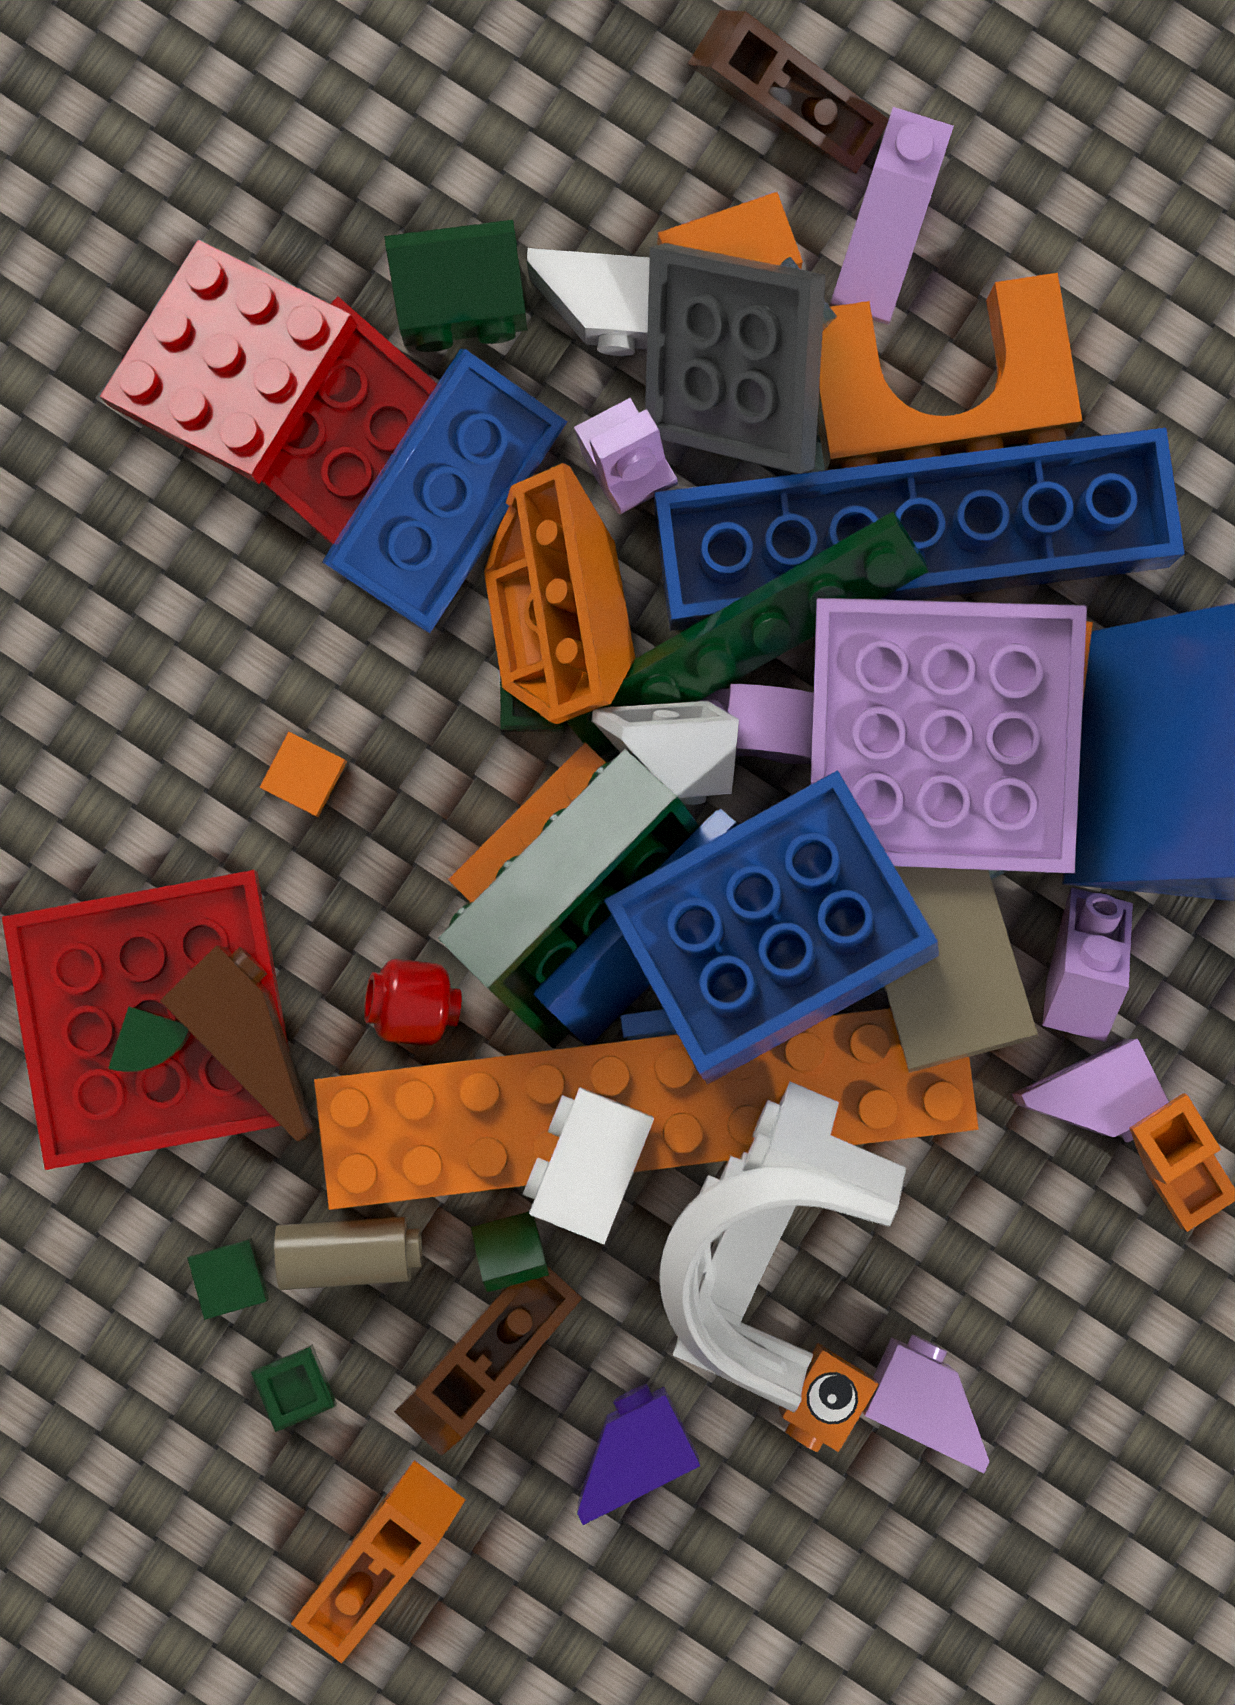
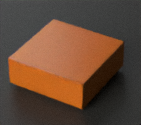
(303, 774)

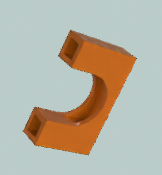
(1030, 403)

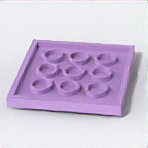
(955, 727)

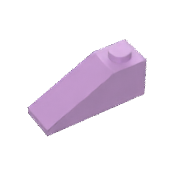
(892, 212)

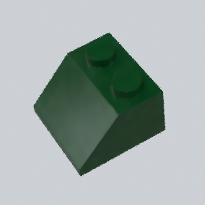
(457, 285)

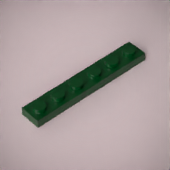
(763, 622)

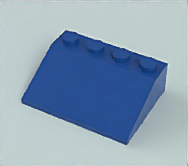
(773, 927)

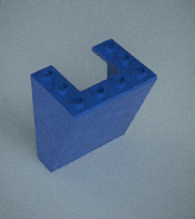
(1159, 758)

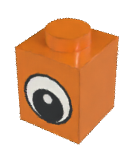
(830, 1402)

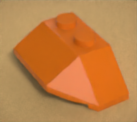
(557, 599)

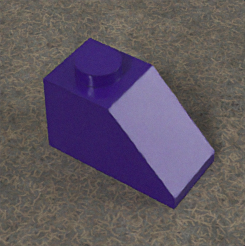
(636, 1452)

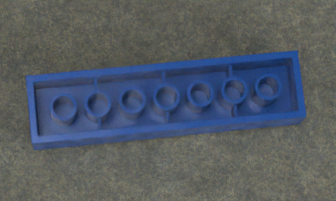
(973, 516)

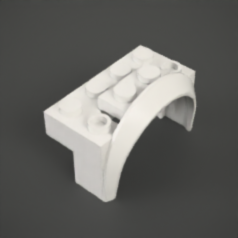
(744, 1216)

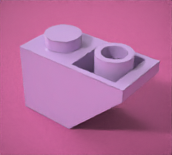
(1089, 965)

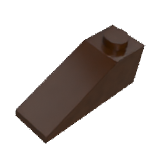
(787, 89)
(241, 1028)
(486, 1360)

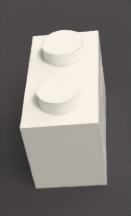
(589, 1165)

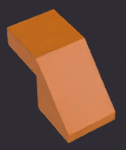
(1182, 1162)

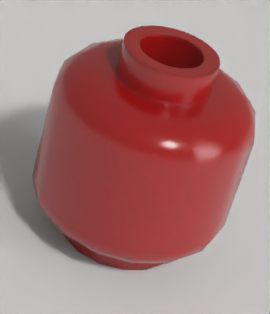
(411, 1002)

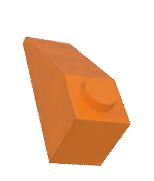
(379, 1561)

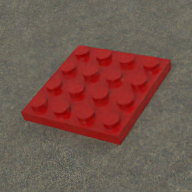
(72, 988)

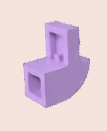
(625, 455)
(772, 721)

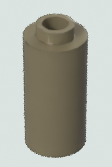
(346, 1253)

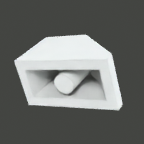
(596, 295)
(680, 743)

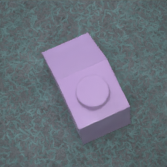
(1100, 1091)
(926, 1401)

